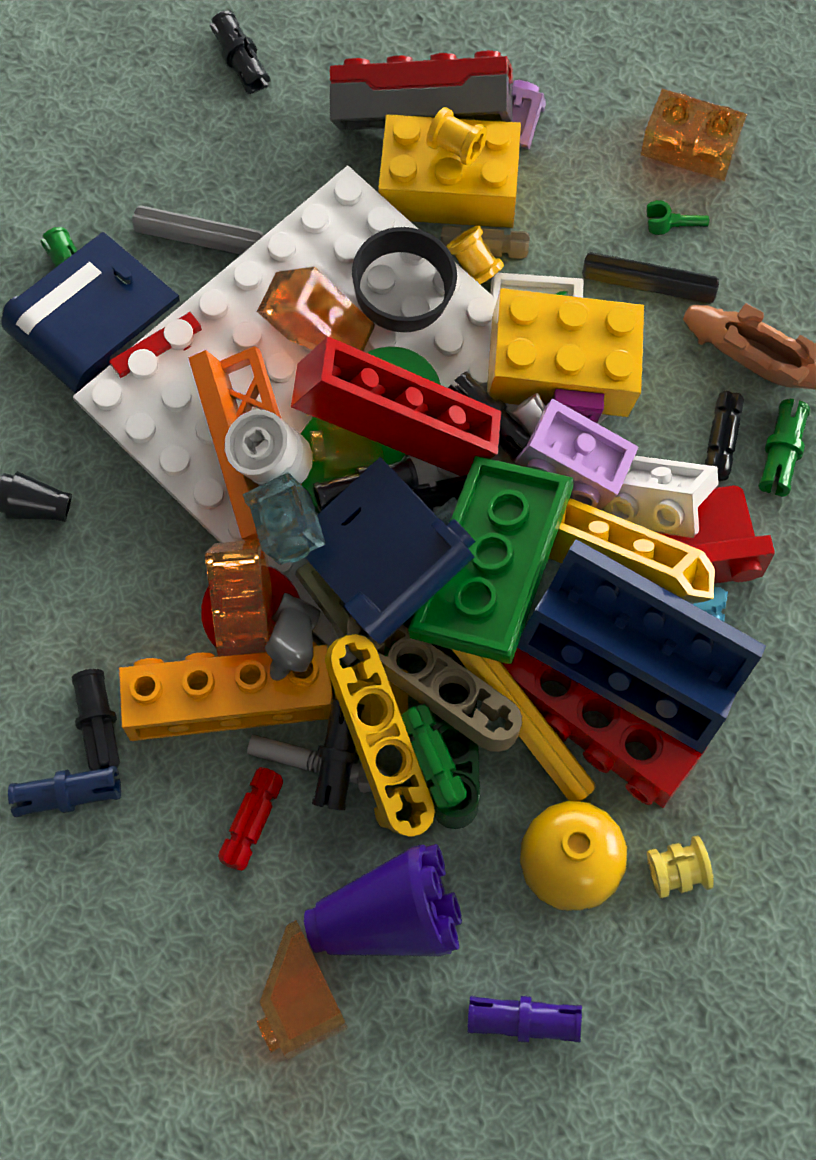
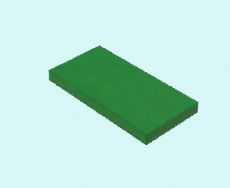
(514, 521)

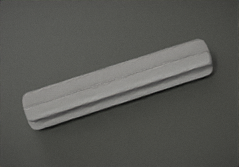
(194, 230)

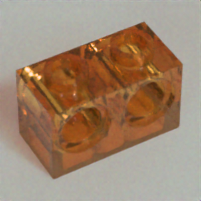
(693, 134)
(240, 597)

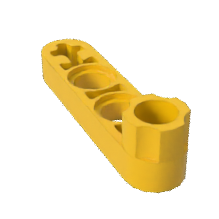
(371, 739)

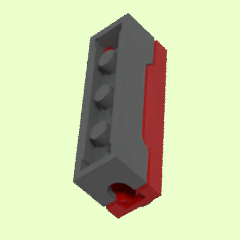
(468, 86)

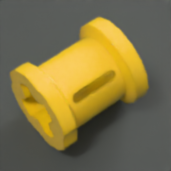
(456, 136)
(474, 255)

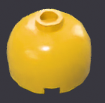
(573, 856)

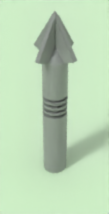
(302, 758)

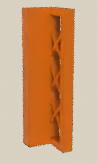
(222, 410)

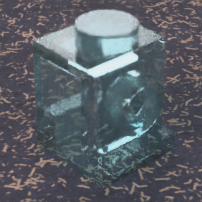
(285, 519)

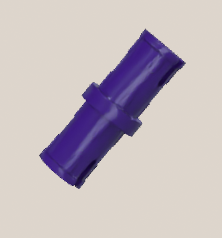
(525, 1019)

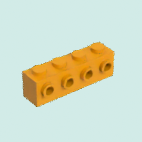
(219, 694)

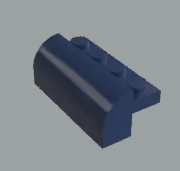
(640, 646)

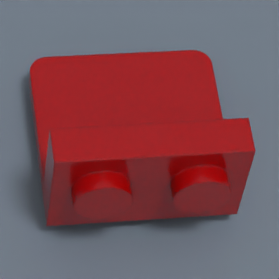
(729, 537)

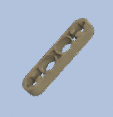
(440, 671)

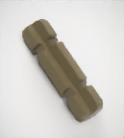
(497, 242)

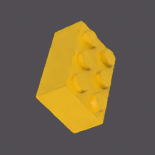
(439, 188)
(568, 345)

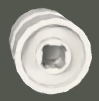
(267, 447)

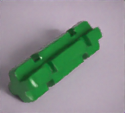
(433, 757)

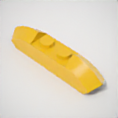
(652, 555)

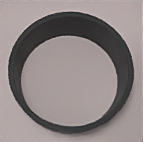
(408, 241)

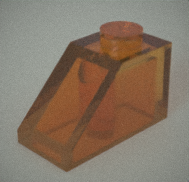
(310, 308)
(297, 999)

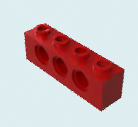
(605, 747)

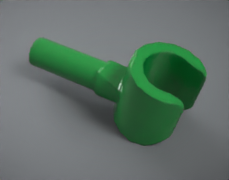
(669, 219)

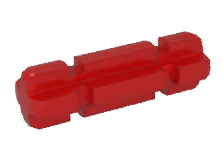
(250, 819)

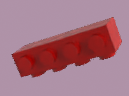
(395, 407)

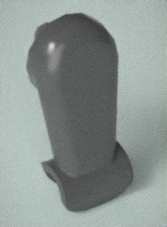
(292, 636)

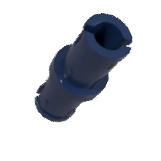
(64, 791)

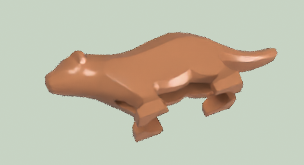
(756, 344)

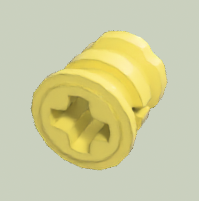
(680, 867)

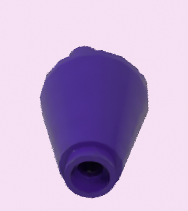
(389, 910)

